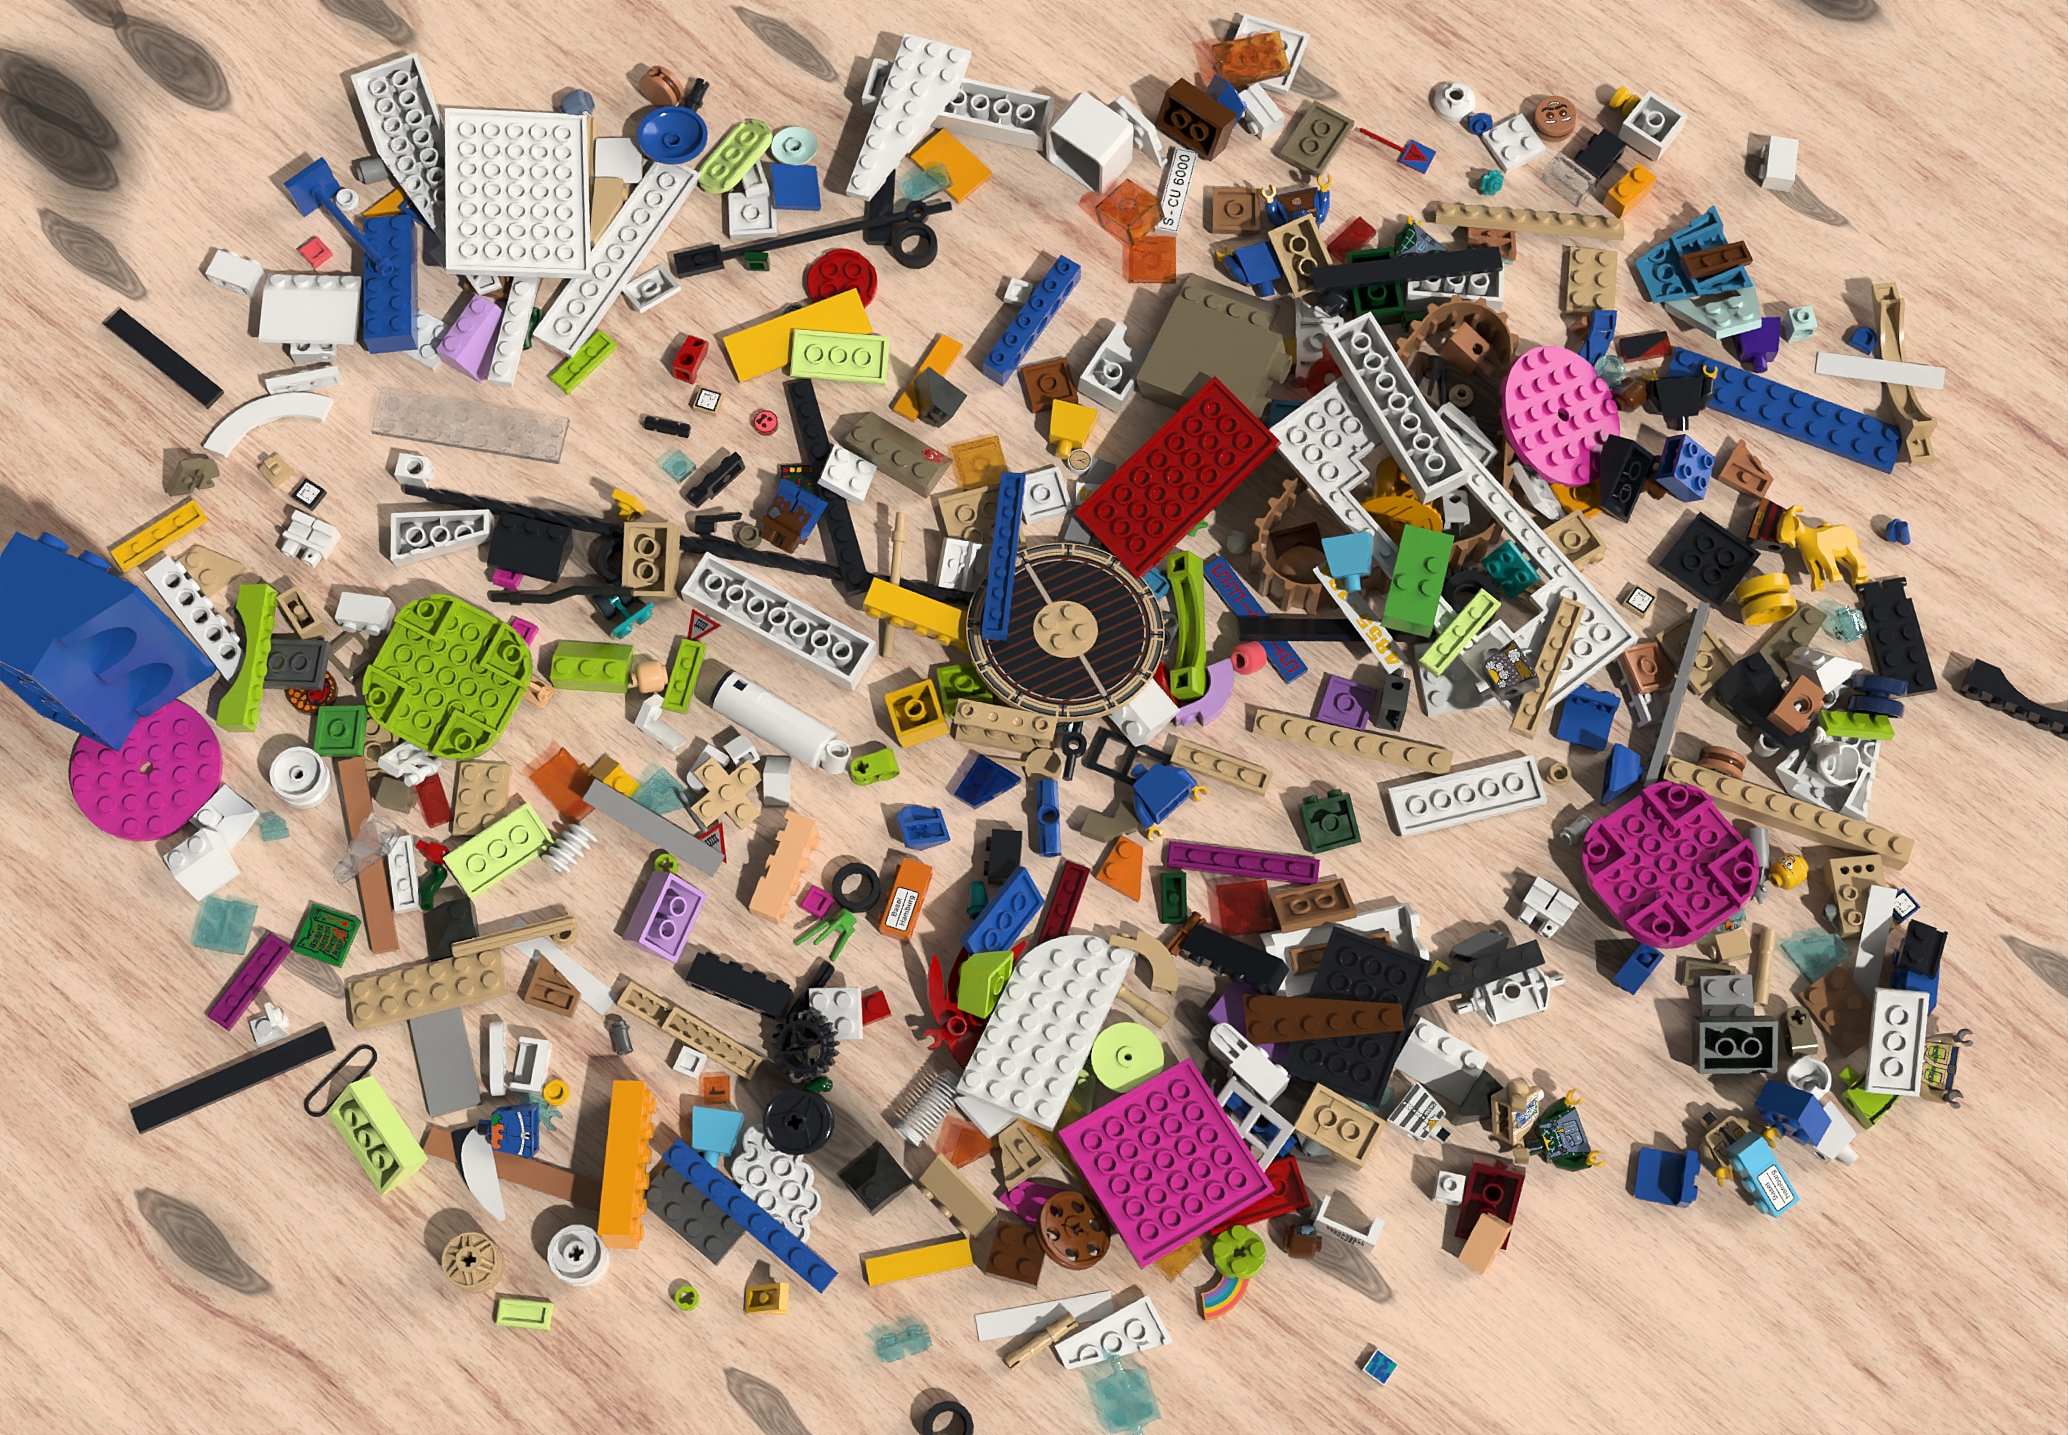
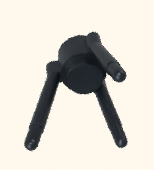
(1434, 370)
(707, 524)

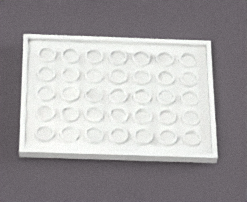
(516, 194)

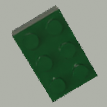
(1382, 300)

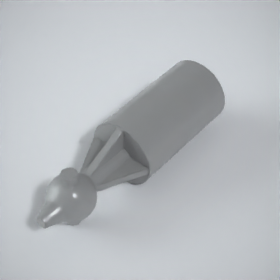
(1759, 839)

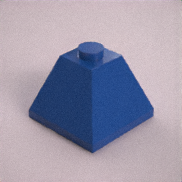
(1620, 773)

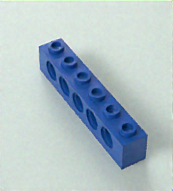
(1031, 320)

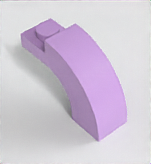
(1214, 702)

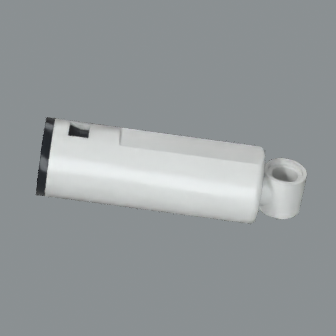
(779, 723)

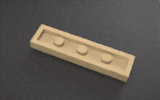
(1221, 767)

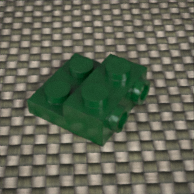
(1329, 821)

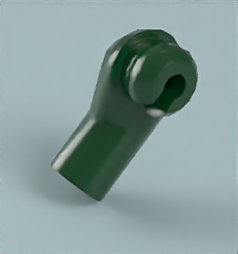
(819, 1084)

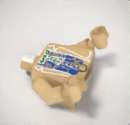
(1513, 1114)

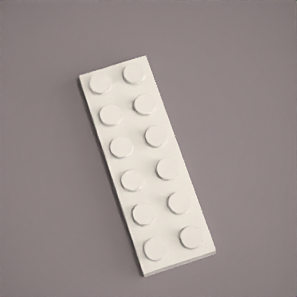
(1467, 796)

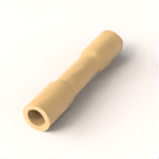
(1762, 983)
(1147, 1010)

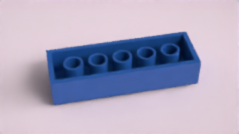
(391, 299)

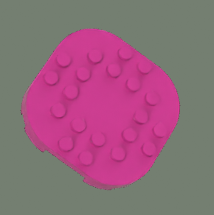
(1669, 865)

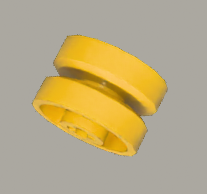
(1765, 599)

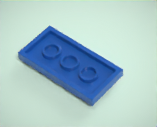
(1004, 915)

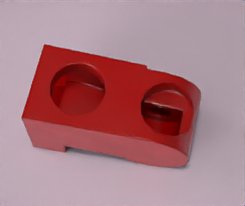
(689, 359)

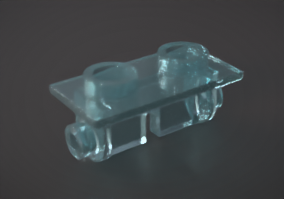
(894, 1343)

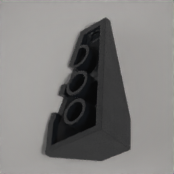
(1753, 692)

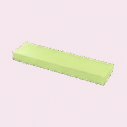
(1459, 633)

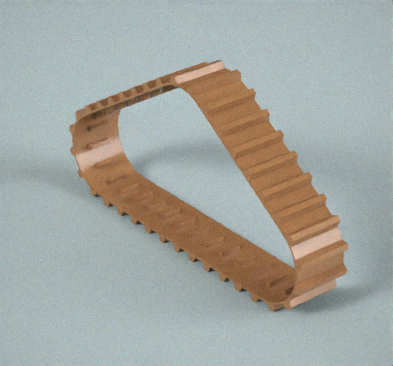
(1448, 316)

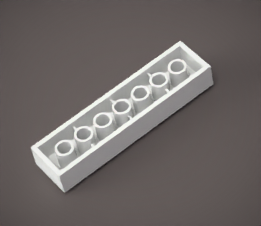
(980, 110)
(1396, 408)
(779, 621)

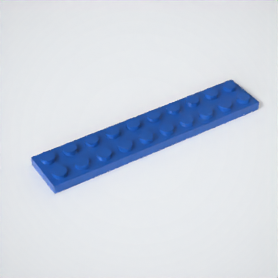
(1795, 413)

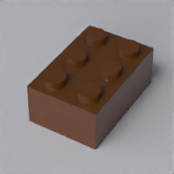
(1196, 119)

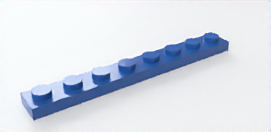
(1003, 556)
(750, 1215)

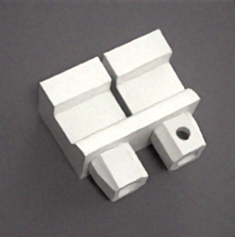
(311, 536)
(1536, 902)

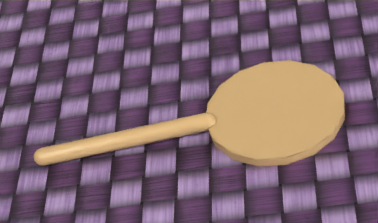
(1039, 764)

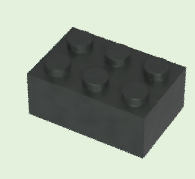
(1734, 1044)

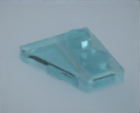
(662, 794)
(1816, 955)

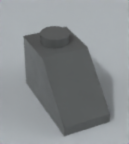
(1479, 946)

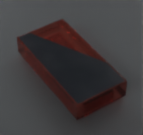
(1645, 347)

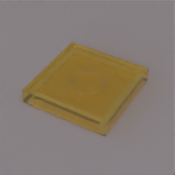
(979, 463)

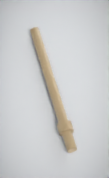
(898, 538)

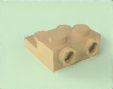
(1577, 540)

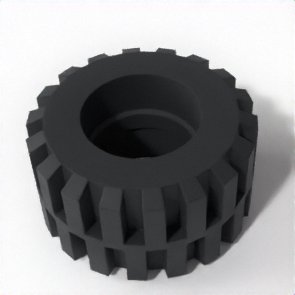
(1471, 582)

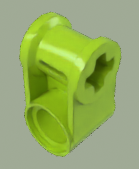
(878, 767)

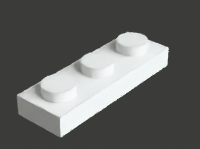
(305, 381)
(404, 876)

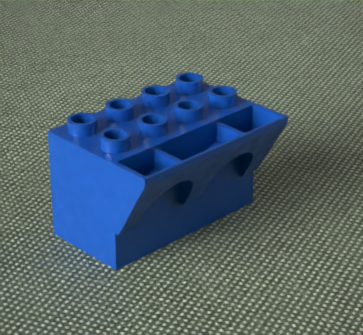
(87, 642)

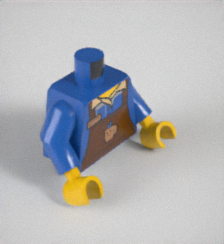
(1295, 204)

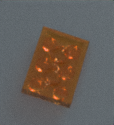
(1251, 59)

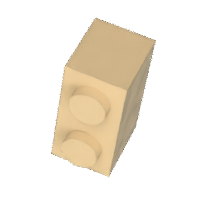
(301, 614)

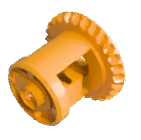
(1396, 501)

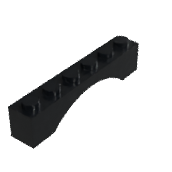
(1989, 685)

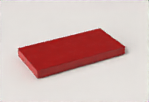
(1286, 1198)

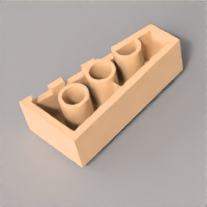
(785, 868)

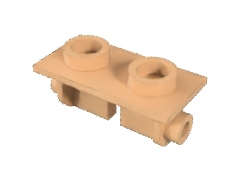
(539, 692)

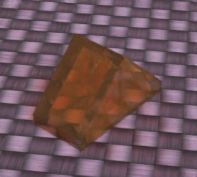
(972, 1147)

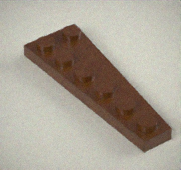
(1304, 1019)

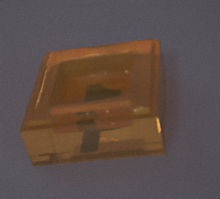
(717, 1090)

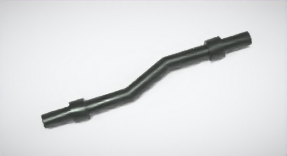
(606, 591)

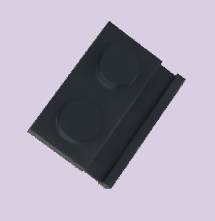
(1922, 949)

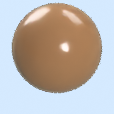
(1298, 564)

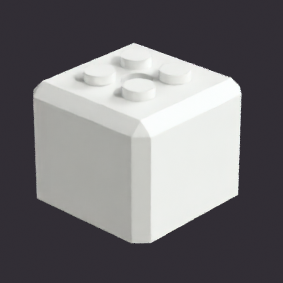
(1090, 143)

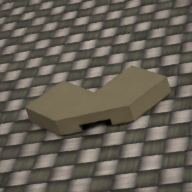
(1105, 828)

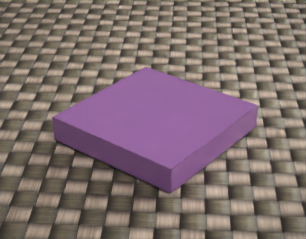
(1346, 704)

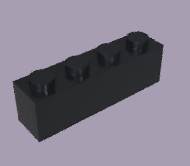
(1235, 959)
(739, 986)

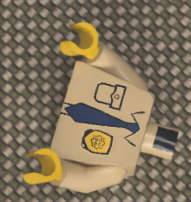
(1721, 1136)

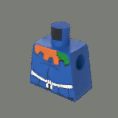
(513, 1129)

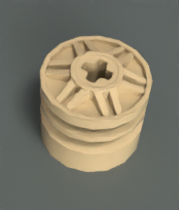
(478, 1276)

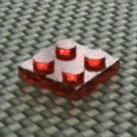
(1244, 908)

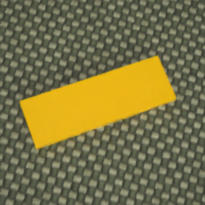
(771, 343)

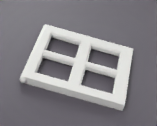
(1258, 1108)

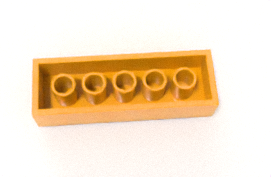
(626, 1165)

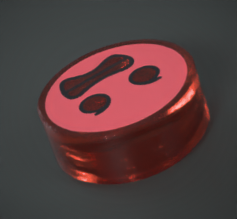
(766, 423)

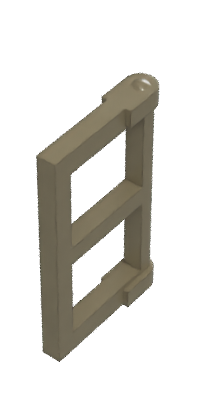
(351, 676)

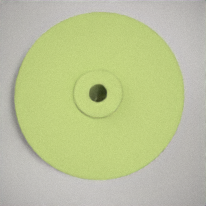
(1126, 1056)

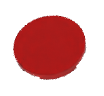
(840, 272)

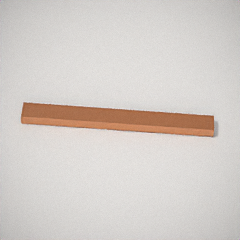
(373, 879)
(526, 1173)

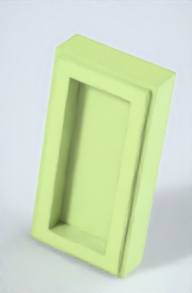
(524, 1314)

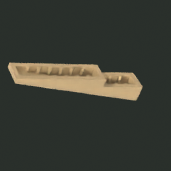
(689, 1031)

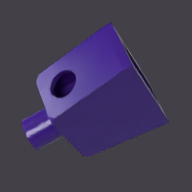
(1759, 344)

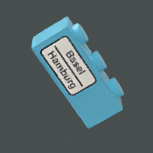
(1762, 1174)

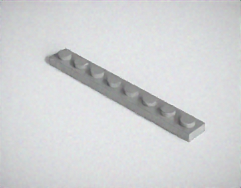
(1678, 688)

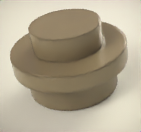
(749, 537)

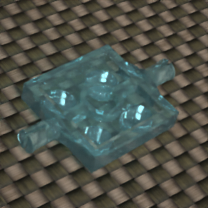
(1127, 1399)

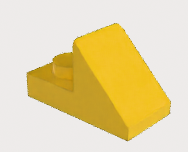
(611, 774)
(767, 1299)

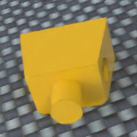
(1071, 426)

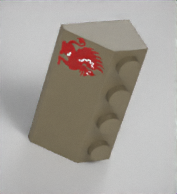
(897, 454)

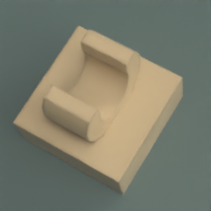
(276, 470)

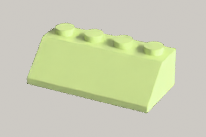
(376, 1134)

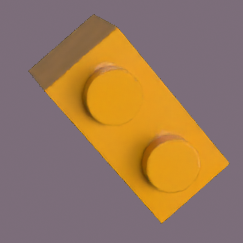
(1629, 191)

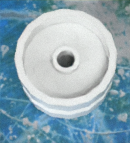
(301, 777)
(565, 1248)

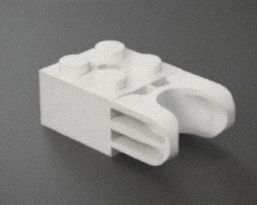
(1113, 370)
(1247, 1063)

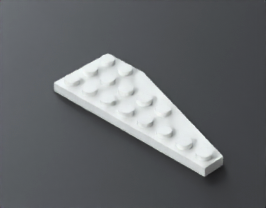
(916, 92)

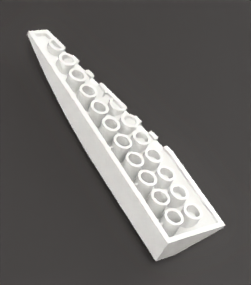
(411, 139)

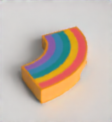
(1223, 1297)

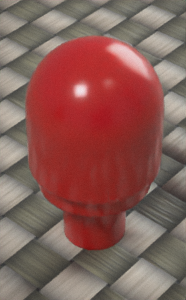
(433, 851)

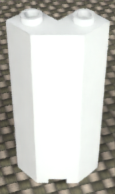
(1397, 919)

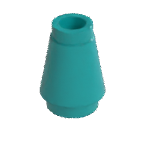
(977, 899)

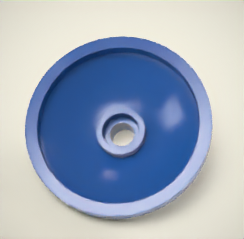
(672, 135)

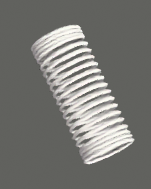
(911, 1135)

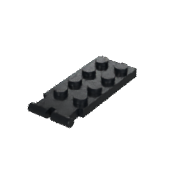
(1896, 635)

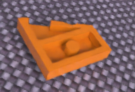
(1123, 869)

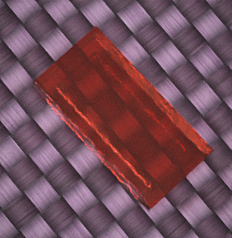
(434, 801)

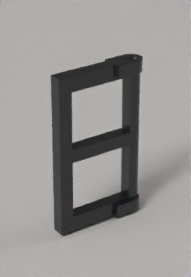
(1107, 734)

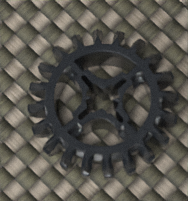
(814, 1066)

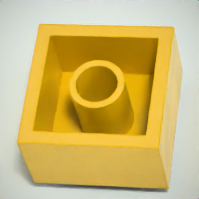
(916, 714)

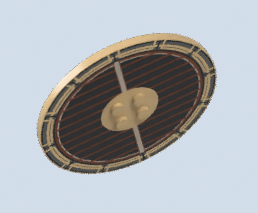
(1077, 634)

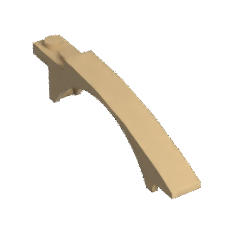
(1914, 423)

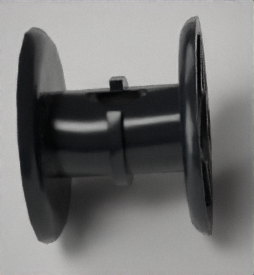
(781, 1119)

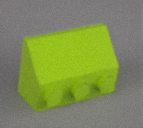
(592, 667)

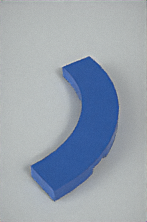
(1599, 335)

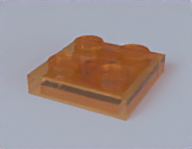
(1153, 260)

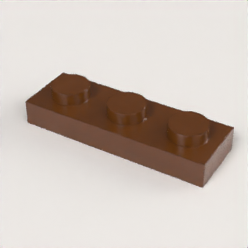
(1715, 260)

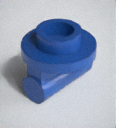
(1480, 123)
(1898, 531)

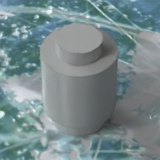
(373, 171)

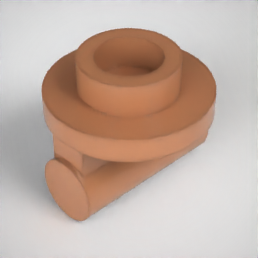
(1581, 327)

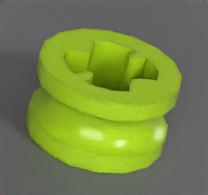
(666, 857)
(688, 1289)

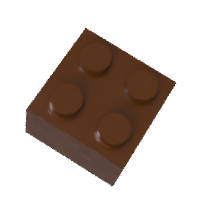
(1016, 1255)

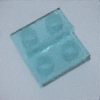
(225, 926)

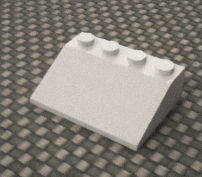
(311, 309)

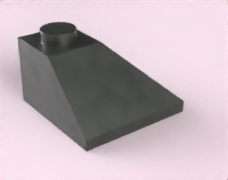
(449, 924)
(1478, 1101)
(876, 1179)

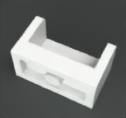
(531, 1066)

